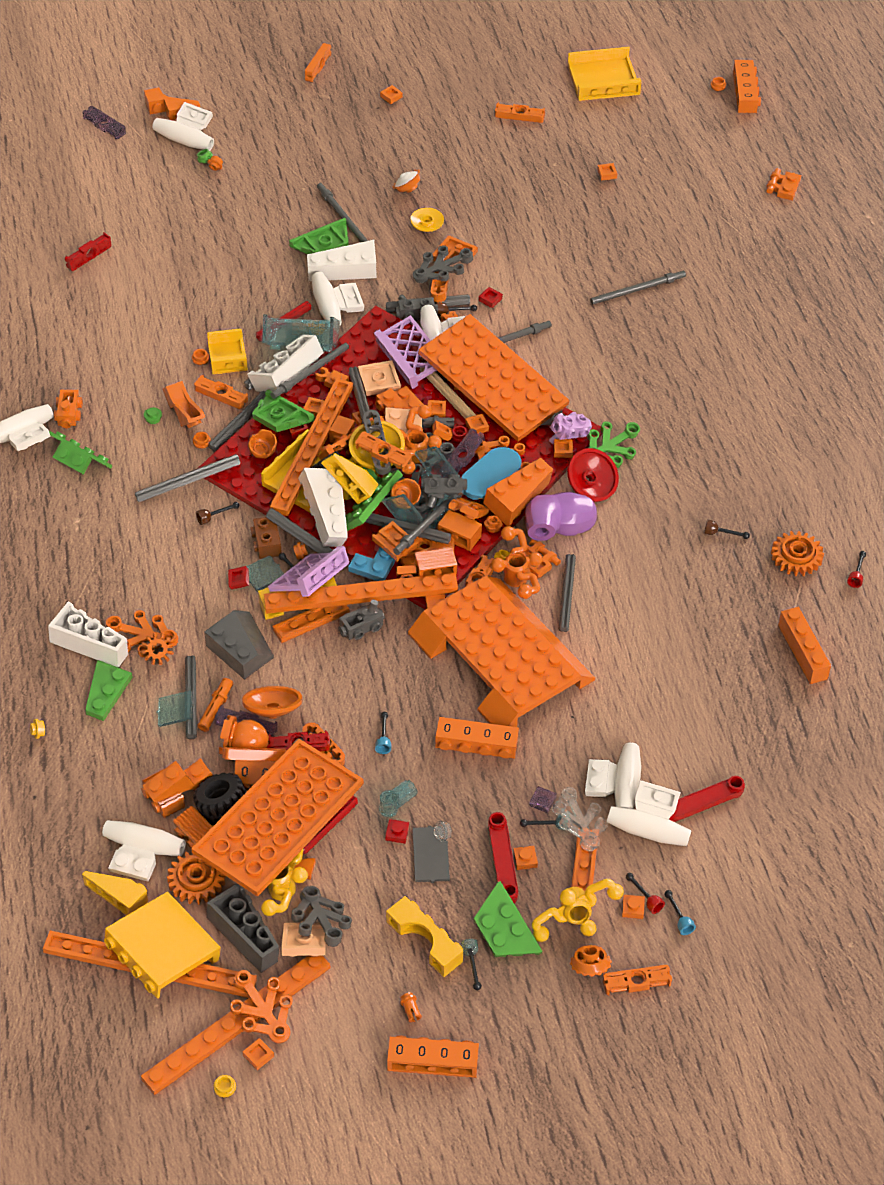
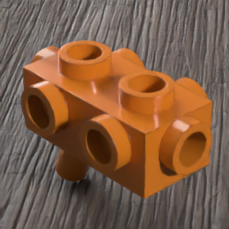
(67, 408)

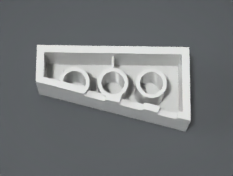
(345, 262)
(286, 364)
(326, 505)
(87, 636)

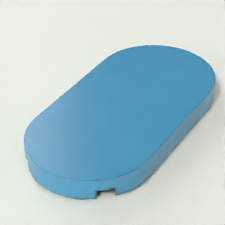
(490, 470)

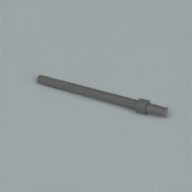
(328, 196)
(667, 278)
(533, 329)
(286, 386)
(409, 539)

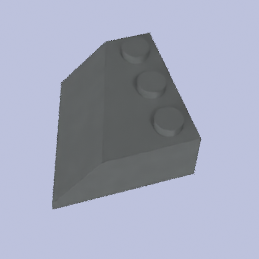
(239, 643)

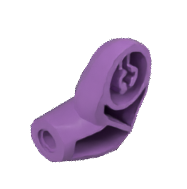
(560, 514)

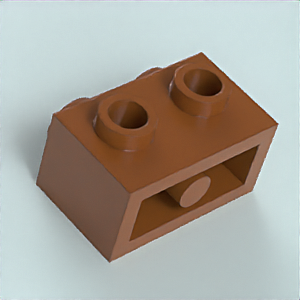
(266, 537)

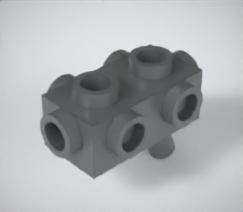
(412, 307)
(438, 487)
(361, 621)

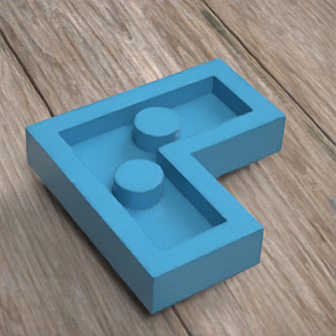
(372, 568)

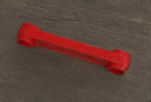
(708, 797)
(502, 854)

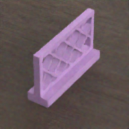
(391, 351)
(312, 572)

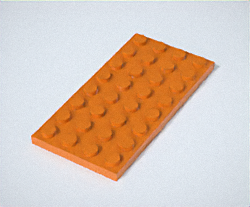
(493, 377)
(277, 817)

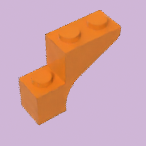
(158, 102)
(186, 409)
(175, 780)

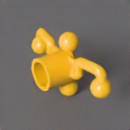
(284, 887)
(579, 915)

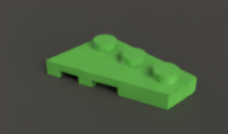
(106, 689)

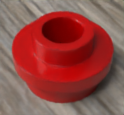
(458, 433)

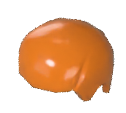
(262, 444)
(409, 488)

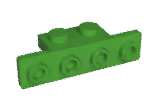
(74, 456)

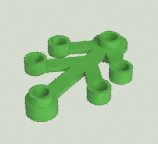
(610, 445)

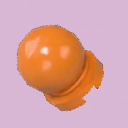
(243, 734)

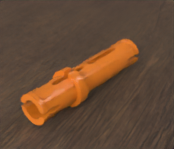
(218, 698)

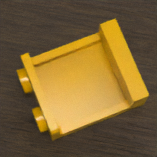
(227, 351)

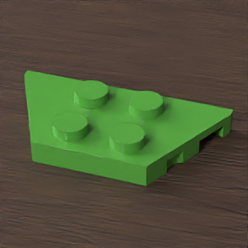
(324, 238)
(280, 413)
(504, 926)

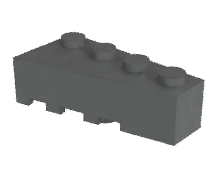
(243, 926)

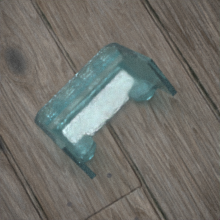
(282, 332)
(403, 509)

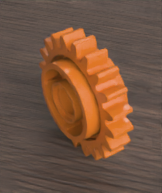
(797, 553)
(183, 883)

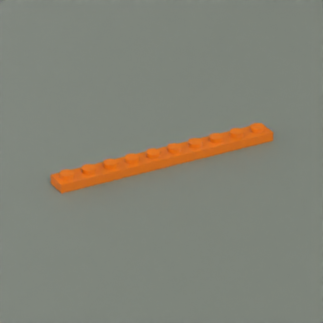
(311, 445)
(362, 593)
(97, 953)
(229, 1026)

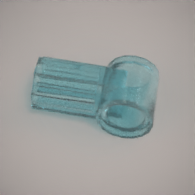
(393, 799)

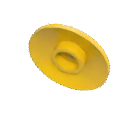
(427, 219)

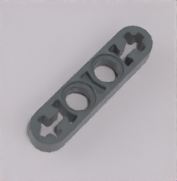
(376, 427)

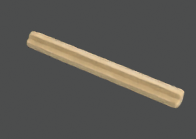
(449, 394)

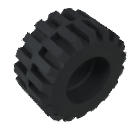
(218, 795)

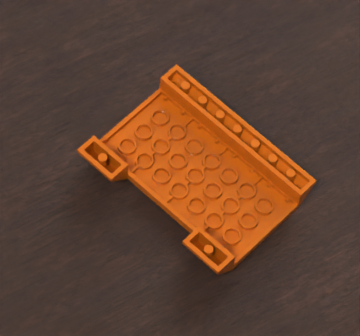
(503, 646)

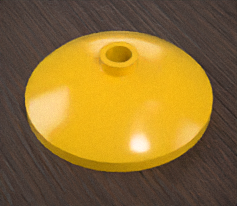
(392, 436)

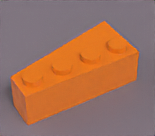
(514, 492)

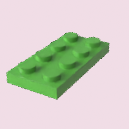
(364, 509)

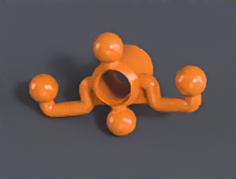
(416, 438)
(517, 564)

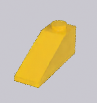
(352, 478)
(118, 891)

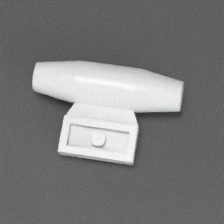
(187, 127)
(332, 300)
(431, 323)
(26, 427)
(622, 779)
(651, 816)
(139, 848)

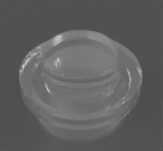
(442, 831)

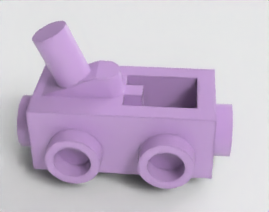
(570, 426)

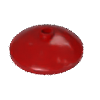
(598, 468)

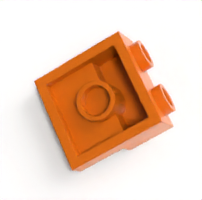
(401, 398)

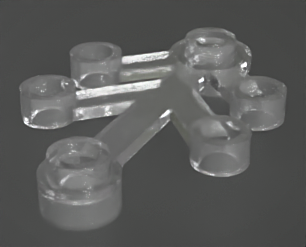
(588, 839)

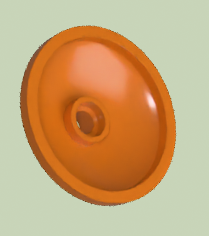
(272, 701)

